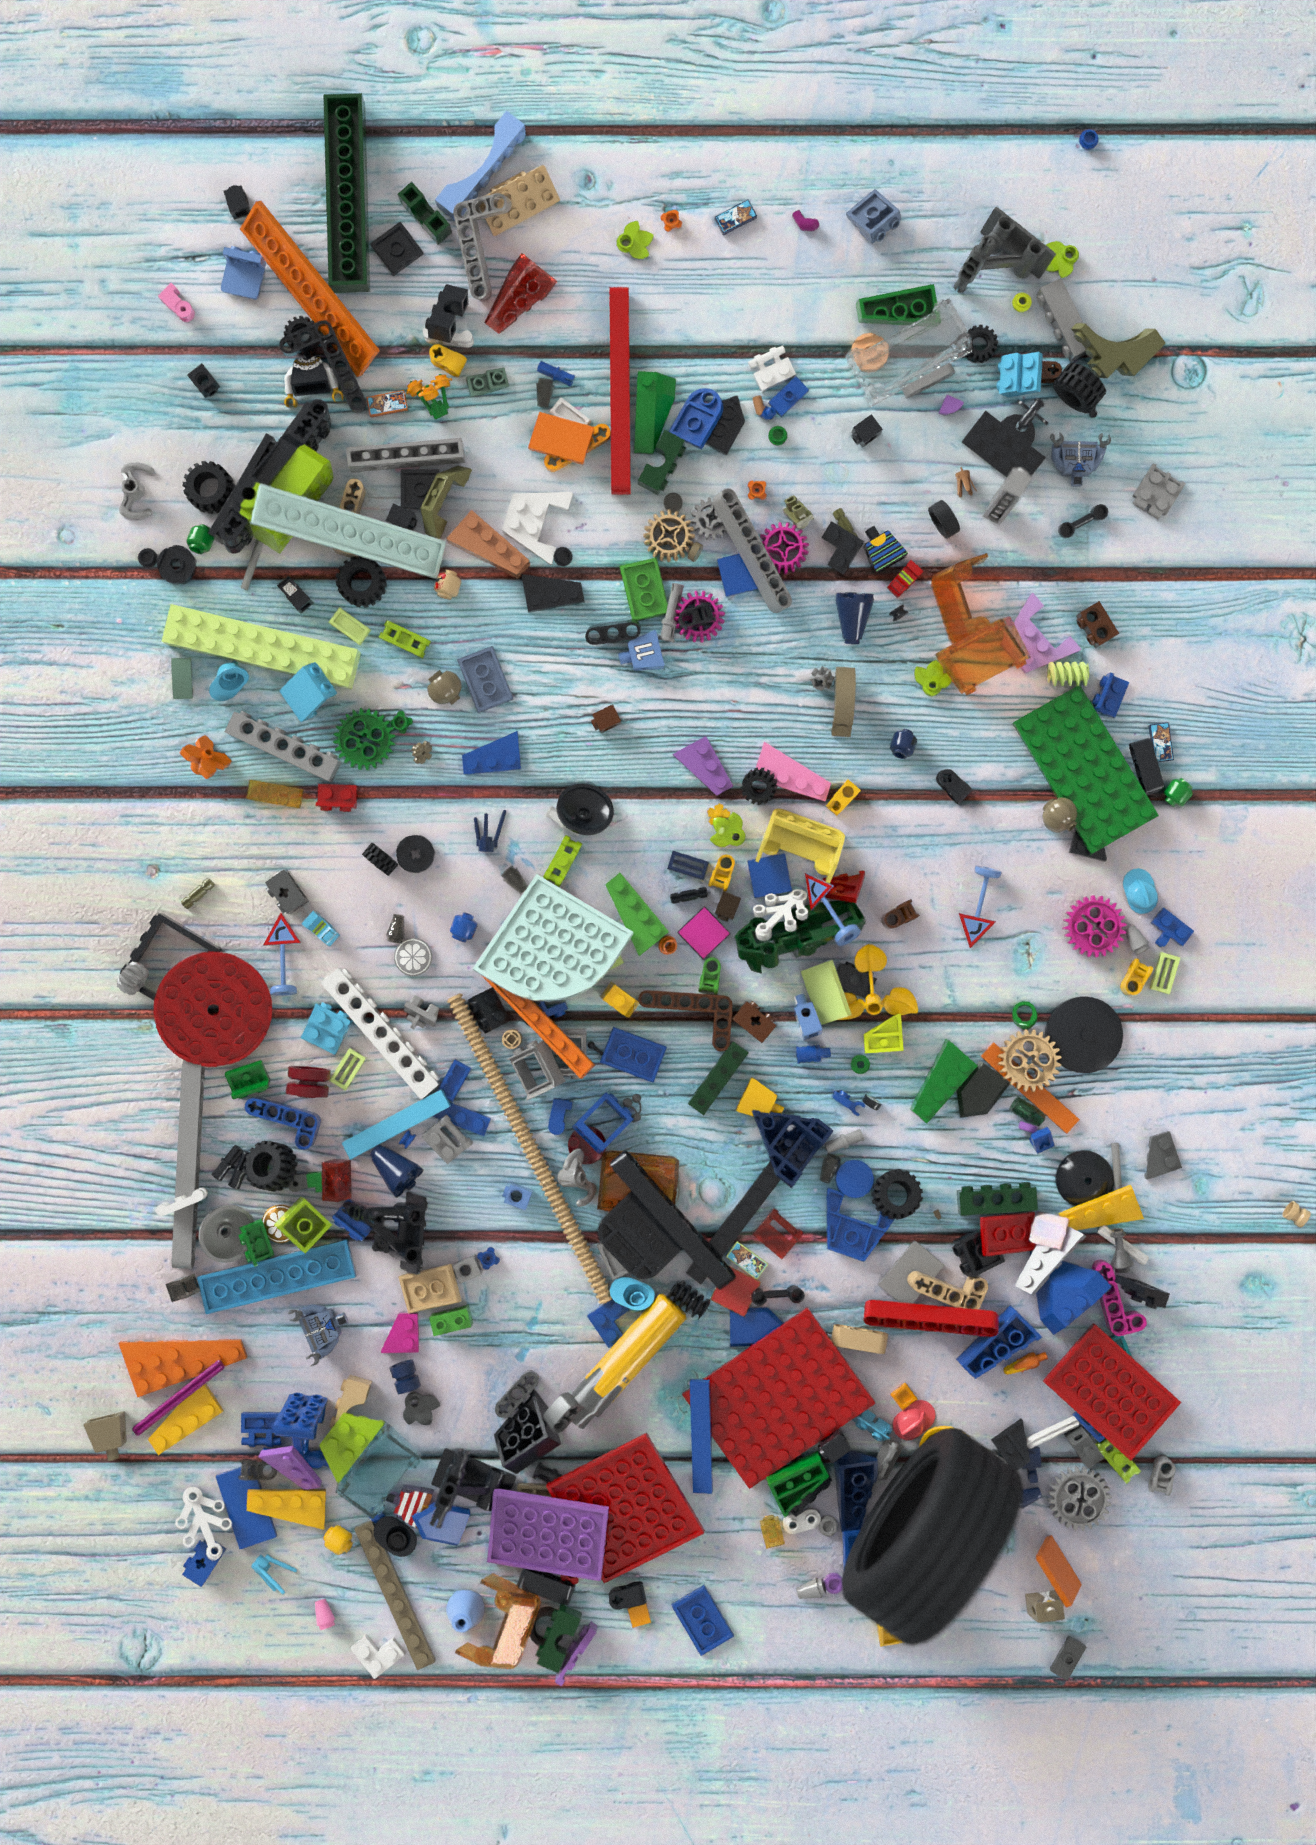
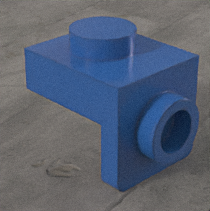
(557, 1010)

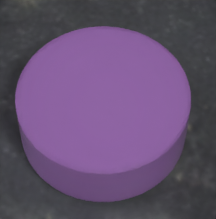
(1028, 1127)
(833, 1583)

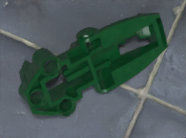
(802, 942)

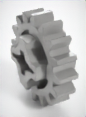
(704, 517)

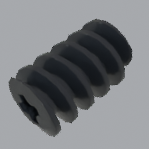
(689, 1299)

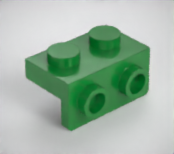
(248, 1079)
(256, 1242)

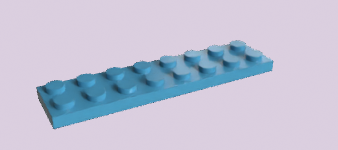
(276, 1276)

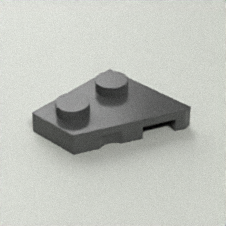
(1161, 1155)

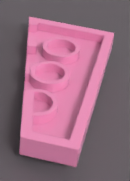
(792, 775)

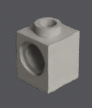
(473, 1263)

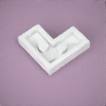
(376, 1659)

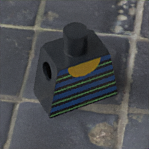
(882, 550)

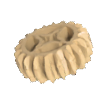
(662, 540)

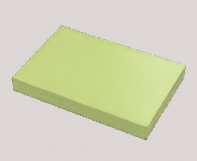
(826, 992)

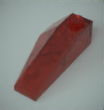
(521, 289)

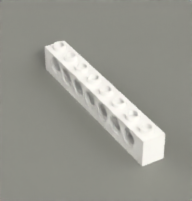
(333, 984)

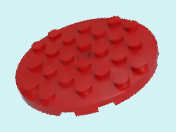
(205, 1037)

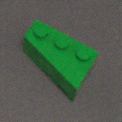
(796, 1481)

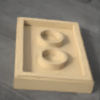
(430, 1289)

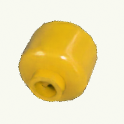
(338, 1540)

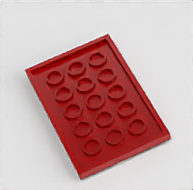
(1112, 1391)

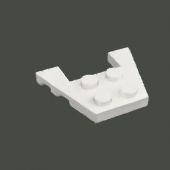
(527, 516)

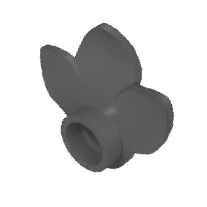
(422, 1410)

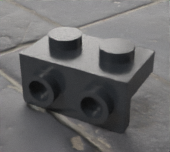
(488, 1010)

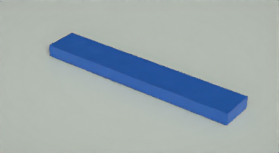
(701, 1436)

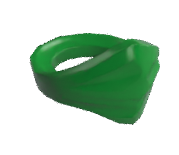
(1025, 1024)

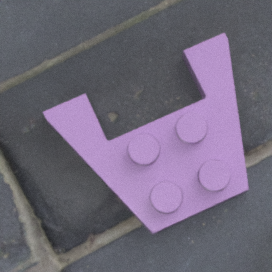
(1037, 645)

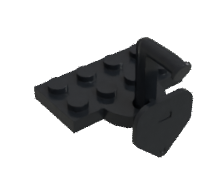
(1004, 444)

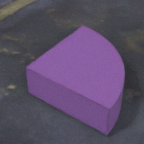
(950, 405)

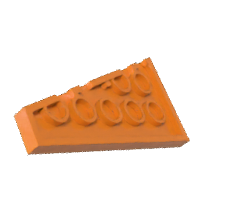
(172, 1361)

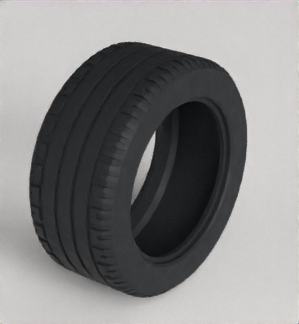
(933, 1537)

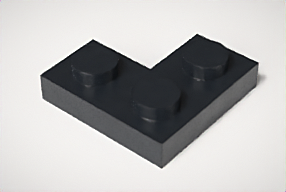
(846, 544)

